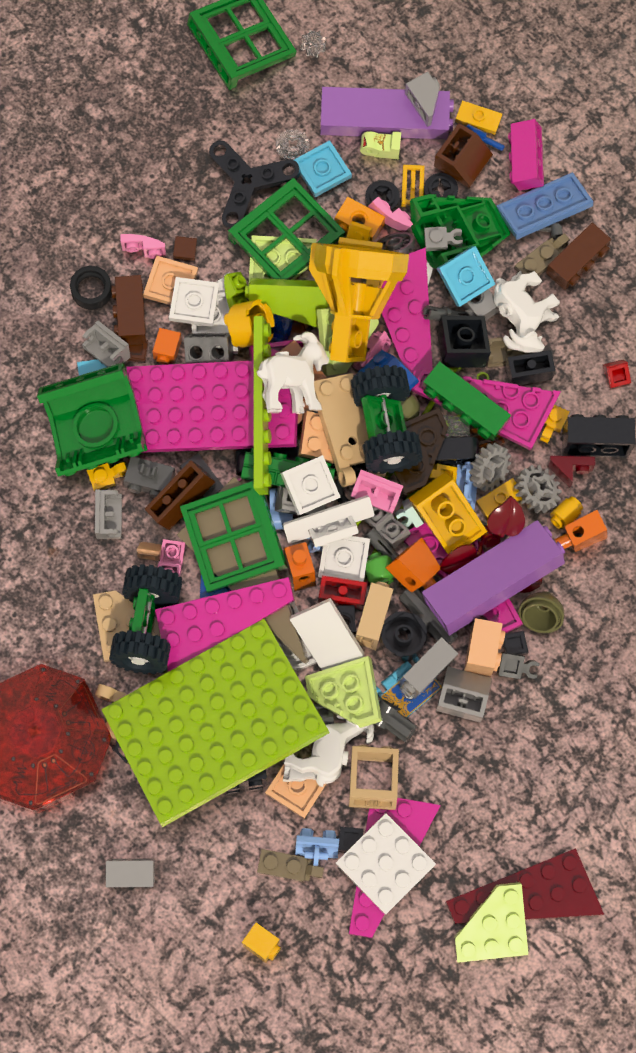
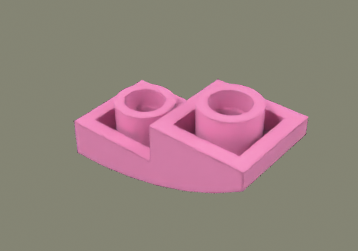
(398, 219)
(150, 246)
(172, 555)

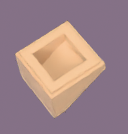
(149, 551)

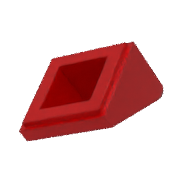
(617, 373)

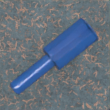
(483, 135)

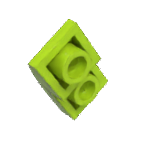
(235, 288)

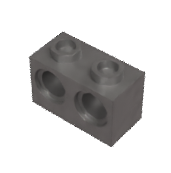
(208, 344)

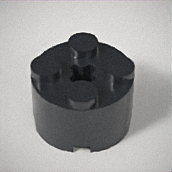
(404, 623)

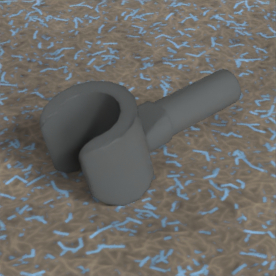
(555, 229)

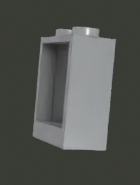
(427, 669)

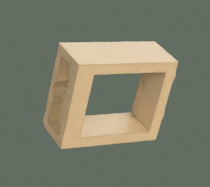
(374, 615)
(374, 798)

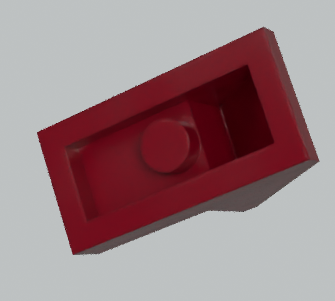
(565, 465)

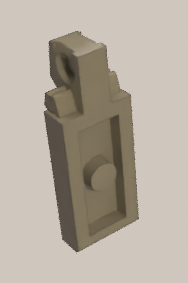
(542, 256)
(287, 866)

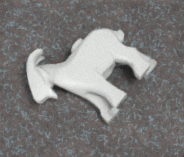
(523, 312)
(293, 373)
(327, 755)

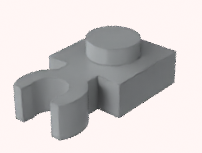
(438, 239)

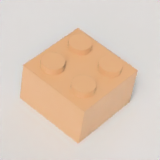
(483, 647)

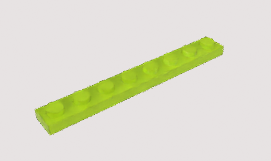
(262, 435)

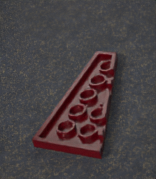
(549, 891)

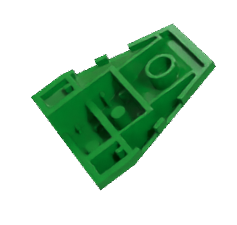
(475, 216)

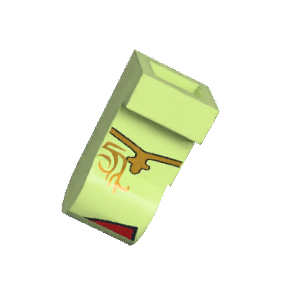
(381, 145)

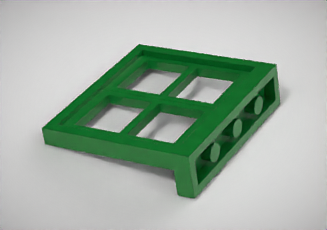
(215, 47)
(266, 210)
(263, 525)

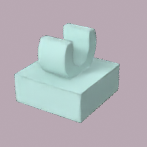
(411, 514)

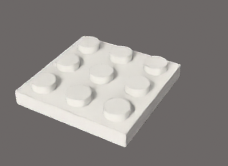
(385, 864)

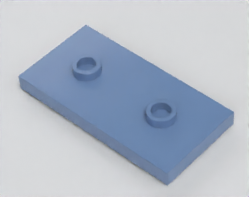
(545, 205)

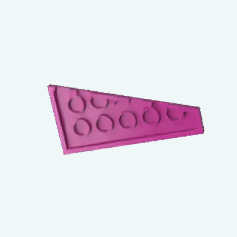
(210, 620)

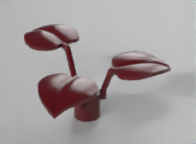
(503, 520)

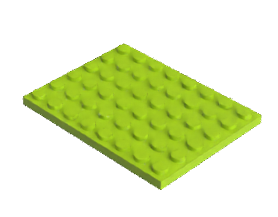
(214, 722)

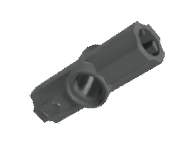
(415, 604)
(395, 722)

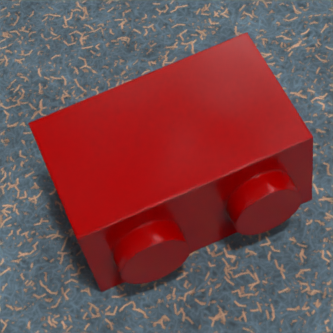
(343, 591)

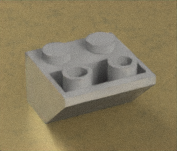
(464, 694)

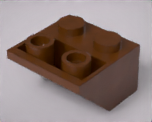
(463, 155)

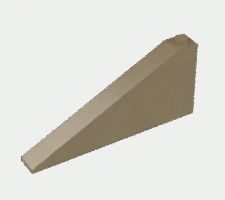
(251, 552)

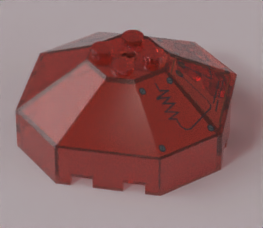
(71, 741)

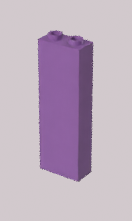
(381, 111)
(494, 577)

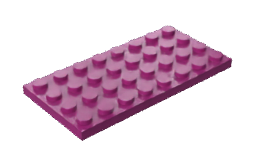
(205, 407)

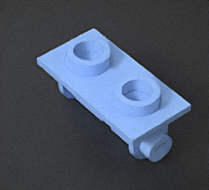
(464, 483)

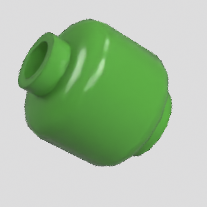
(376, 569)

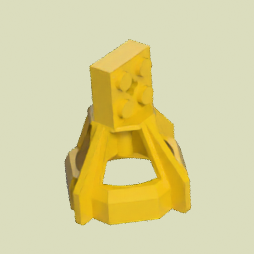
(354, 301)

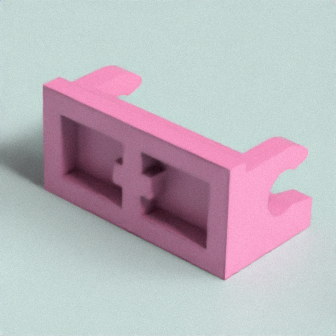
(382, 492)

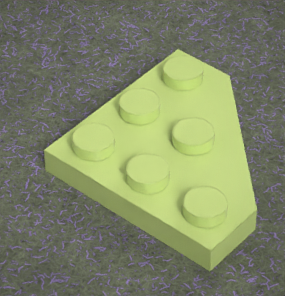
(280, 256)
(325, 321)
(347, 691)
(495, 927)

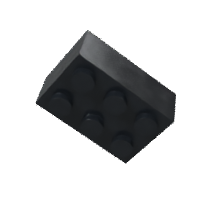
(598, 436)

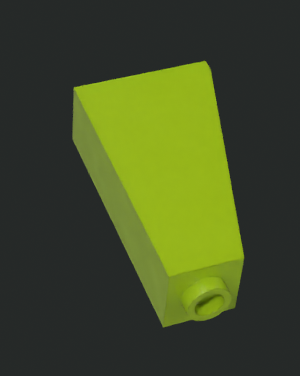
(289, 298)

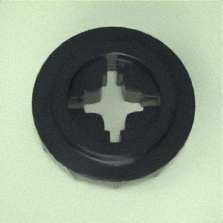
(446, 181)
(382, 187)

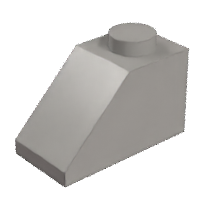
(423, 95)

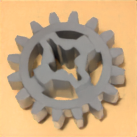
(490, 467)
(537, 489)

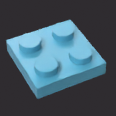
(323, 168)
(466, 276)

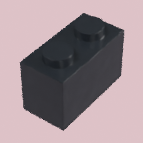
(530, 368)

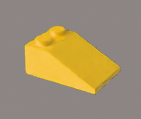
(447, 513)

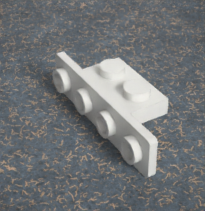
(330, 523)

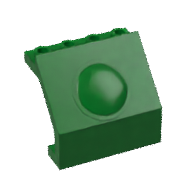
(93, 419)

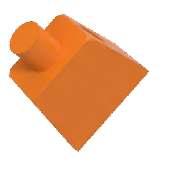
(591, 528)
(300, 565)
(415, 566)

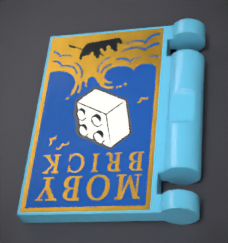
(393, 694)

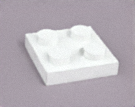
(194, 301)
(310, 485)
(345, 558)

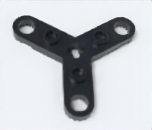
(262, 178)

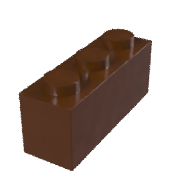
(579, 256)
(129, 309)
(184, 488)

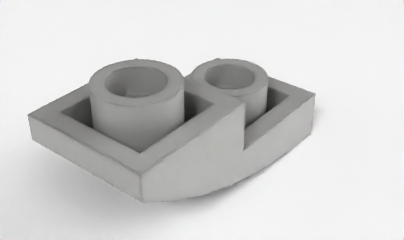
(388, 527)

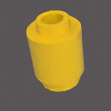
(566, 512)

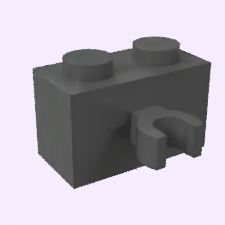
(147, 476)

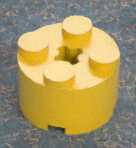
(241, 321)

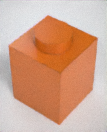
(167, 346)

